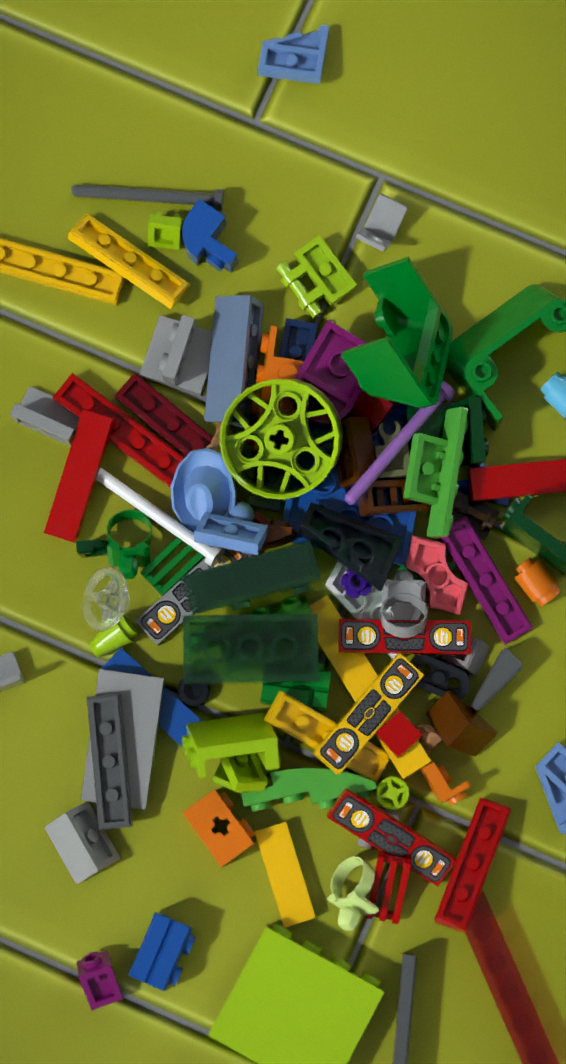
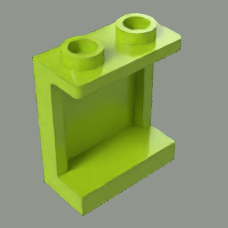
(230, 738)

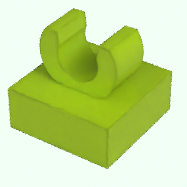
(164, 231)

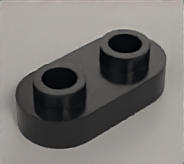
(440, 673)

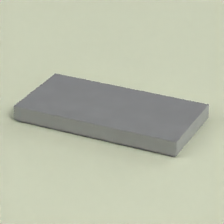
(141, 715)

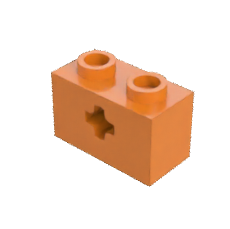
(202, 817)

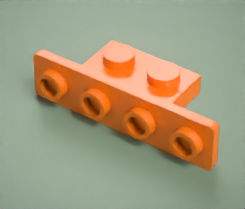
(272, 368)

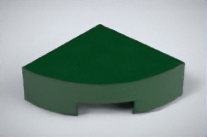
(91, 548)

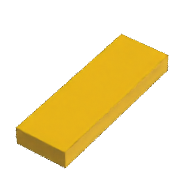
(285, 874)

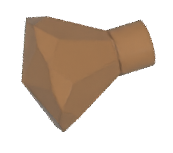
(430, 737)

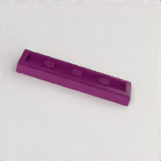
(486, 581)

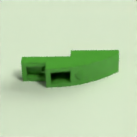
(321, 783)

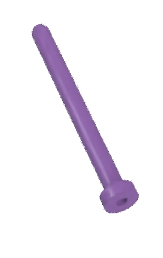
(396, 446)

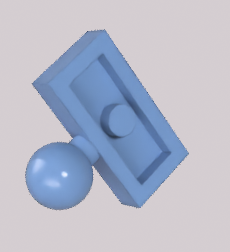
(232, 532)

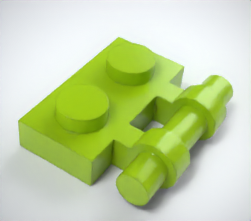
(324, 270)

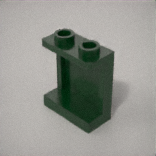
(534, 536)

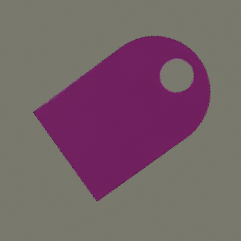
(329, 371)

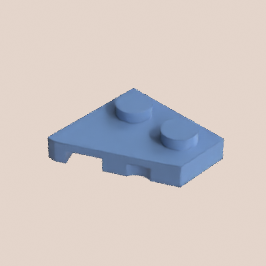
(552, 775)

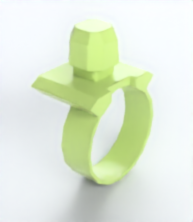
(355, 903)

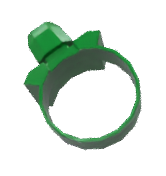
(129, 558)

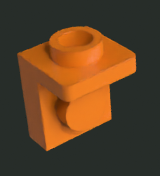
(438, 779)

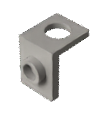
(383, 222)

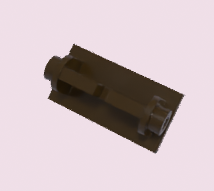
(479, 515)

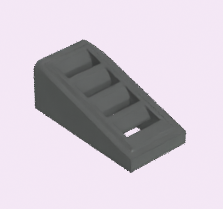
(500, 674)

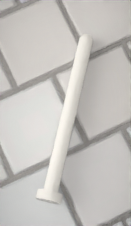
(212, 554)

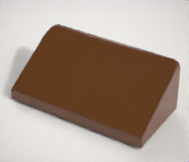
(356, 451)

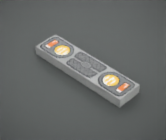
(169, 610)

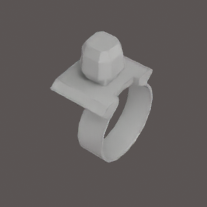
(408, 590)

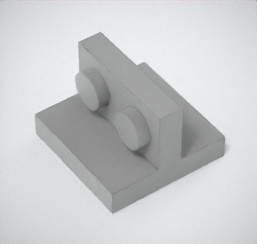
(178, 355)

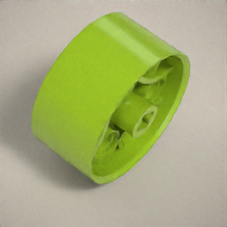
(270, 452)

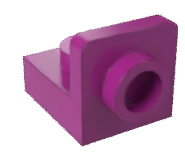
(98, 979)

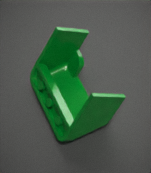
(469, 353)
(414, 354)

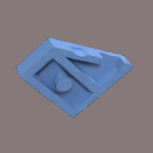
(295, 56)

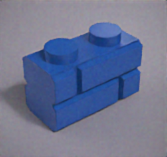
(161, 952)

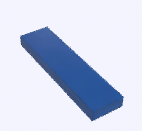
(173, 712)

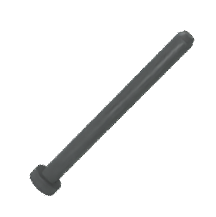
(149, 195)

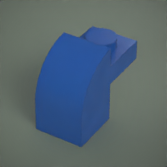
(200, 234)

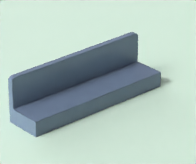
(233, 355)

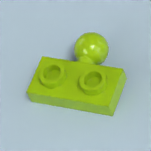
(247, 772)

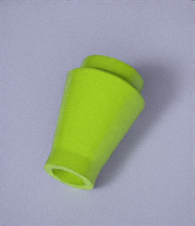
(113, 638)

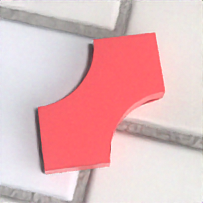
(443, 587)

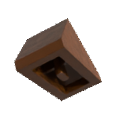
(460, 725)

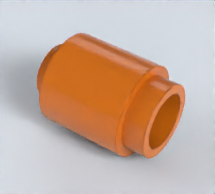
(537, 581)

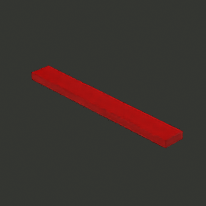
(126, 433)

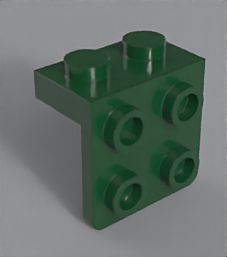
(475, 446)

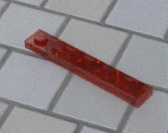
(508, 987)

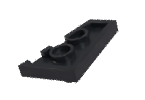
(352, 543)

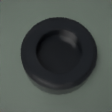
(193, 694)

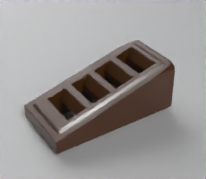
(366, 501)

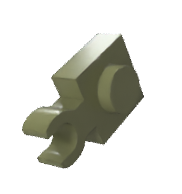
(399, 465)

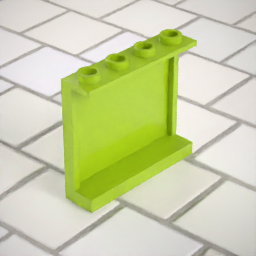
(296, 1005)

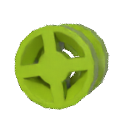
(396, 791)

